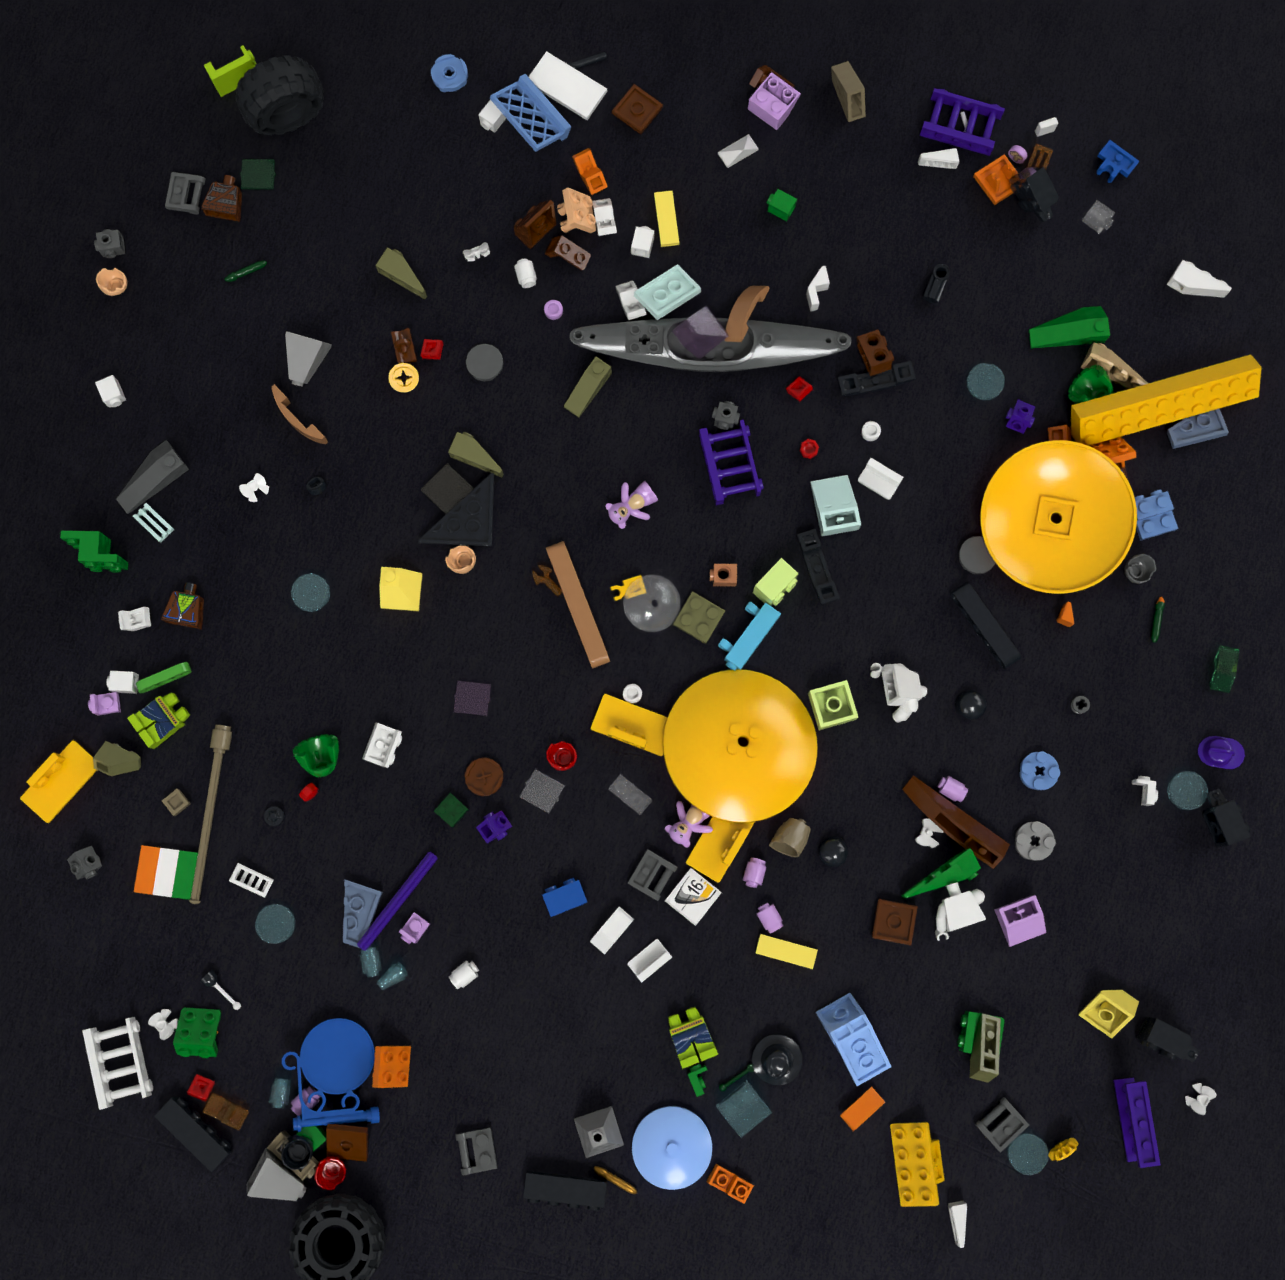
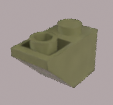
(115, 760)

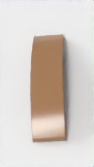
(741, 311)
(311, 432)

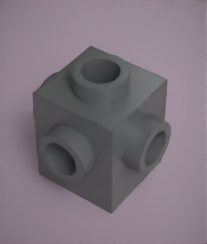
(110, 243)
(726, 421)
(84, 863)

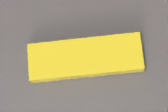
(666, 218)
(786, 951)

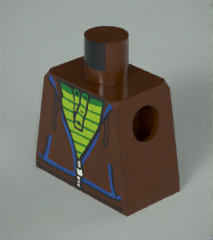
(185, 608)

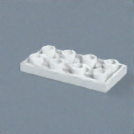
(567, 85)

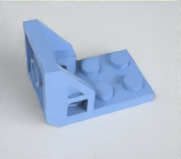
(854, 1038)

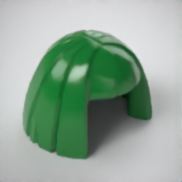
(1090, 385)
(318, 754)

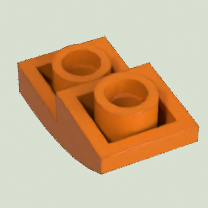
(862, 1108)
(730, 1183)

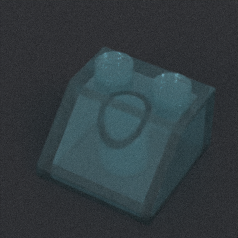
(743, 1109)

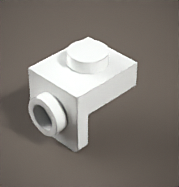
(134, 619)
(1149, 791)

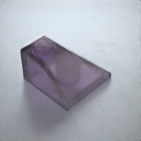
(700, 333)

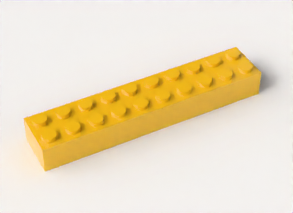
(1165, 401)

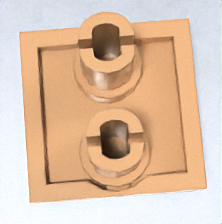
(578, 211)

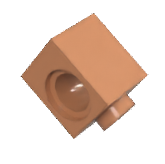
(731, 570)

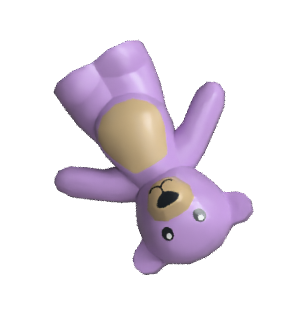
(630, 504)
(689, 823)

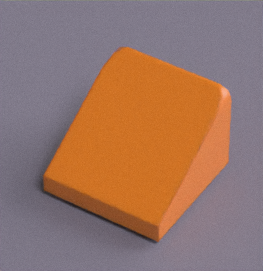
(1059, 433)
(1066, 615)

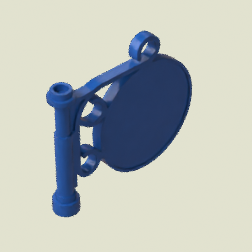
(335, 1061)

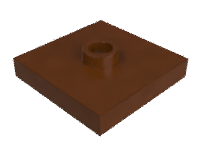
(637, 109)
(894, 922)
(347, 1142)

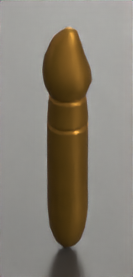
(602, 1172)

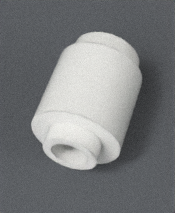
(525, 273)
(464, 974)

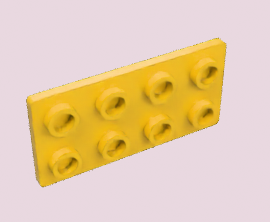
(630, 724)
(58, 781)
(718, 849)
(916, 1164)

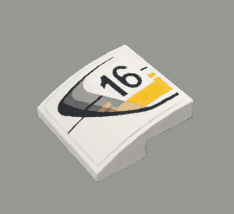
(693, 896)

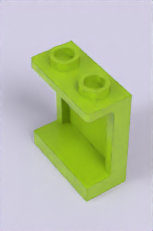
(227, 77)

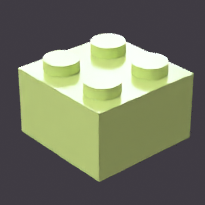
(775, 583)
(832, 705)

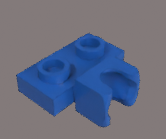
(1116, 161)

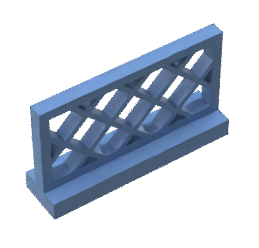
(541, 107)

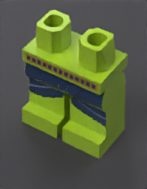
(159, 720)
(688, 1032)

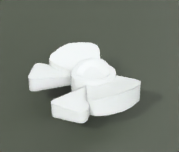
(483, 249)
(249, 488)
(926, 832)
(158, 1021)
(1199, 1105)

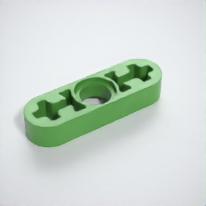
(163, 677)

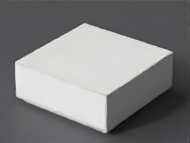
(1046, 126)

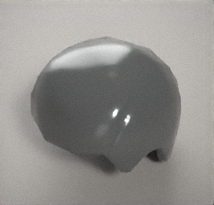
(1140, 568)

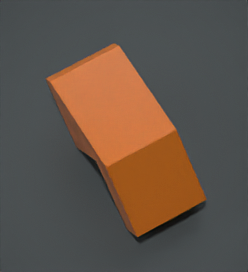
(589, 171)

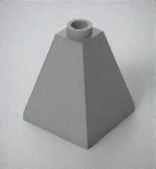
(304, 357)
(602, 1123)
(274, 1180)

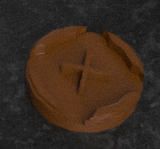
(484, 776)

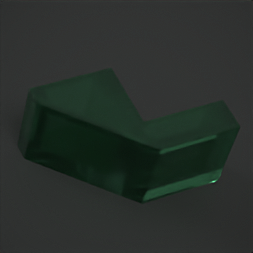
(1225, 669)

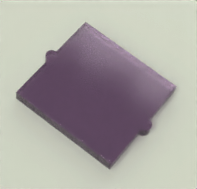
(472, 698)

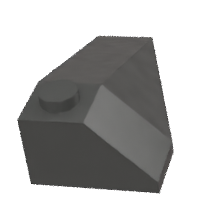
(153, 475)

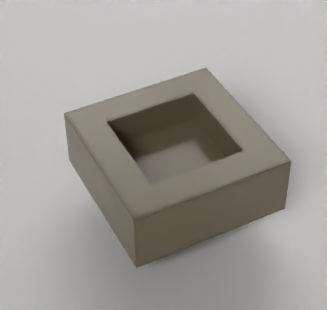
(176, 802)

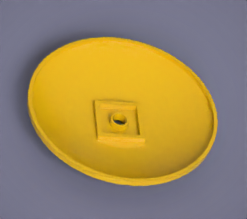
(1094, 511)
(733, 779)

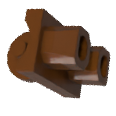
(403, 346)

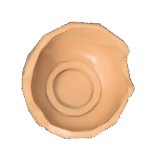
(111, 281)
(461, 559)

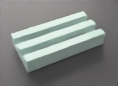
(143, 512)

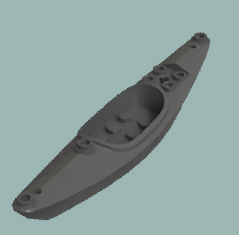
(763, 345)

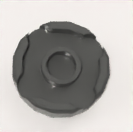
(484, 362)
(975, 556)

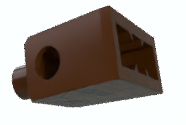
(223, 200)

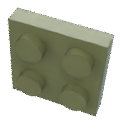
(699, 617)

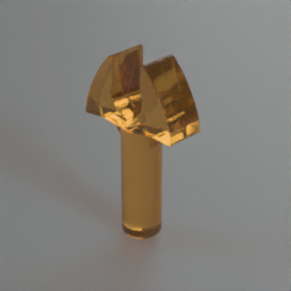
(539, 579)

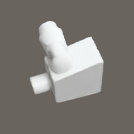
(901, 688)
(958, 910)

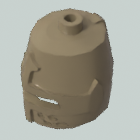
(791, 837)

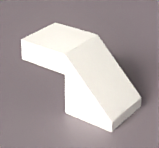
(604, 217)
(819, 283)
(631, 306)
(611, 930)

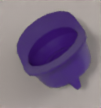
(1221, 752)

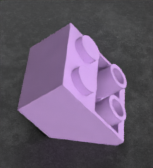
(773, 101)
(1021, 920)

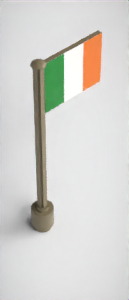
(177, 871)

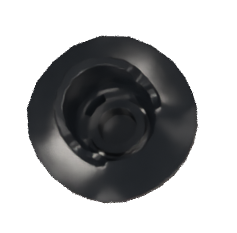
(777, 1059)

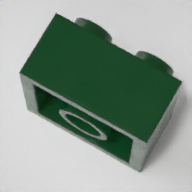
(451, 810)

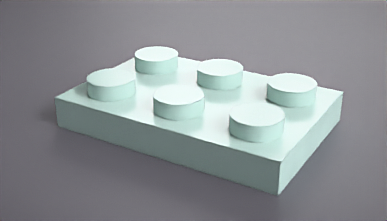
(667, 292)

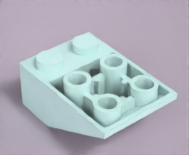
(835, 505)

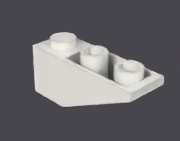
(1193, 281)

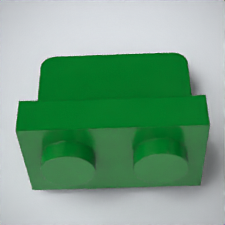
(969, 1026)
(197, 1032)

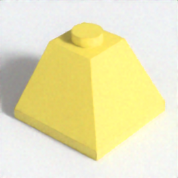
(400, 589)
(1110, 1011)

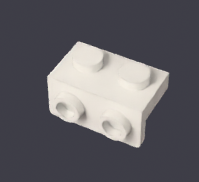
(382, 745)

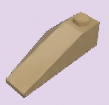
(1115, 367)

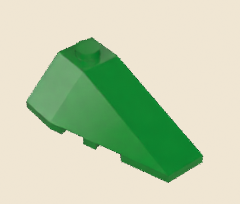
(1075, 328)
(957, 869)

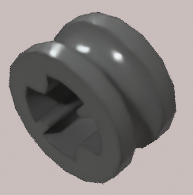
(1075, 708)

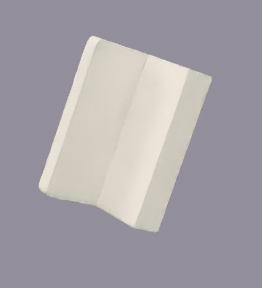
(880, 479)
(649, 960)

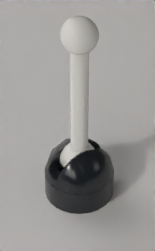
(210, 980)

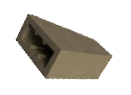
(849, 91)

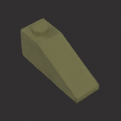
(397, 269)
(588, 386)
(469, 451)
(986, 1048)

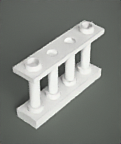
(97, 1058)

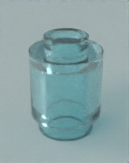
(370, 962)
(280, 1093)

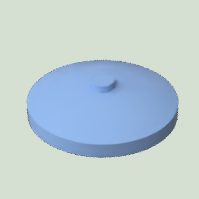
(672, 1147)

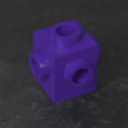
(1020, 416)
(497, 824)

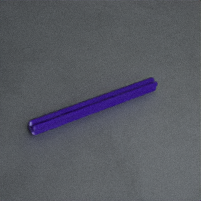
(397, 901)

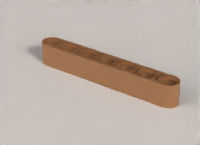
(578, 604)

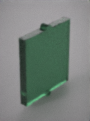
(258, 174)

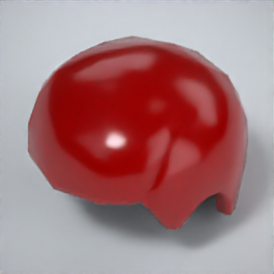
(561, 756)
(330, 1173)

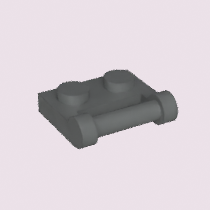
(179, 190)
(647, 870)
(1007, 1129)
(483, 1150)

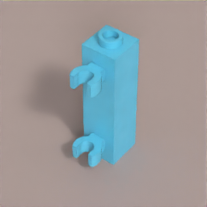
(751, 637)

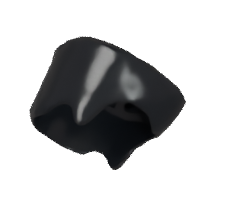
(297, 1152)

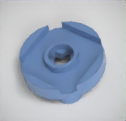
(453, 82)
(1050, 773)

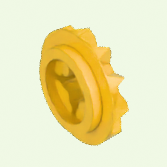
(410, 382)
(1063, 1149)

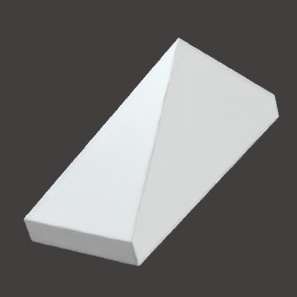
(738, 151)

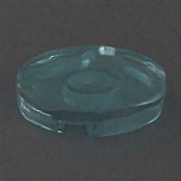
(985, 381)
(310, 592)
(1187, 790)
(275, 924)
(1028, 1154)

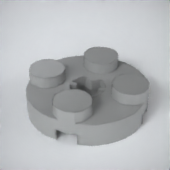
(1023, 840)

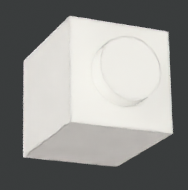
(491, 117)
(642, 241)
(110, 391)
(122, 682)

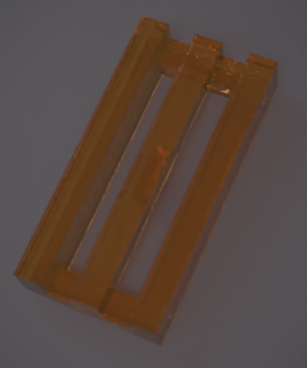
(1043, 149)

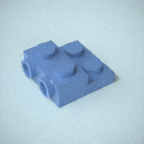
(1154, 515)

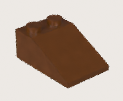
(536, 223)

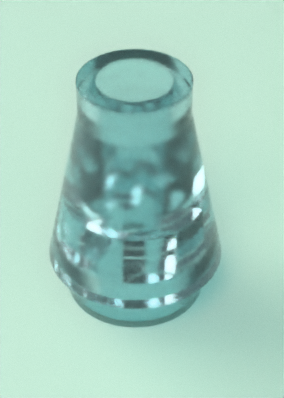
(392, 976)

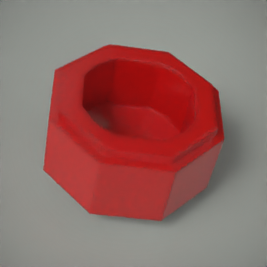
(809, 448)
(308, 792)

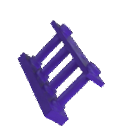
(957, 138)
(716, 475)
(1136, 1122)

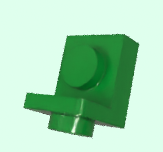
(697, 1082)

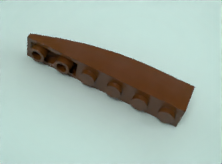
(957, 823)

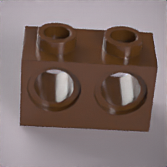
(871, 353)

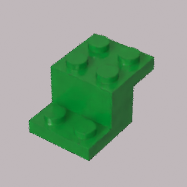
(94, 550)

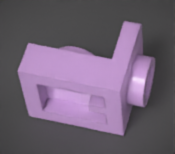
(104, 703)
(414, 928)

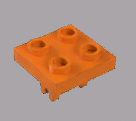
(995, 179)
(1117, 450)
(391, 1066)

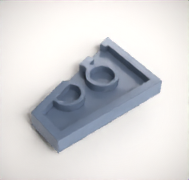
(1198, 429)
(358, 911)

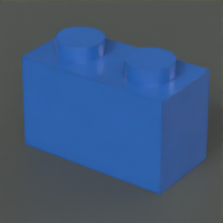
(564, 898)

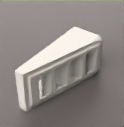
(942, 159)
(248, 886)
(958, 1220)

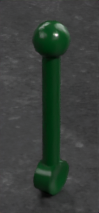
(722, 1087)

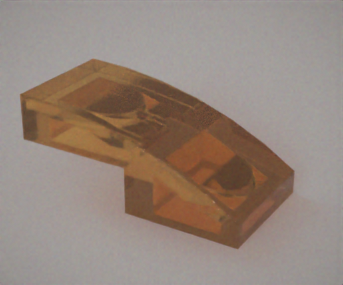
(226, 1111)

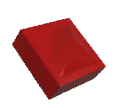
(431, 349)
(799, 388)
(200, 1087)

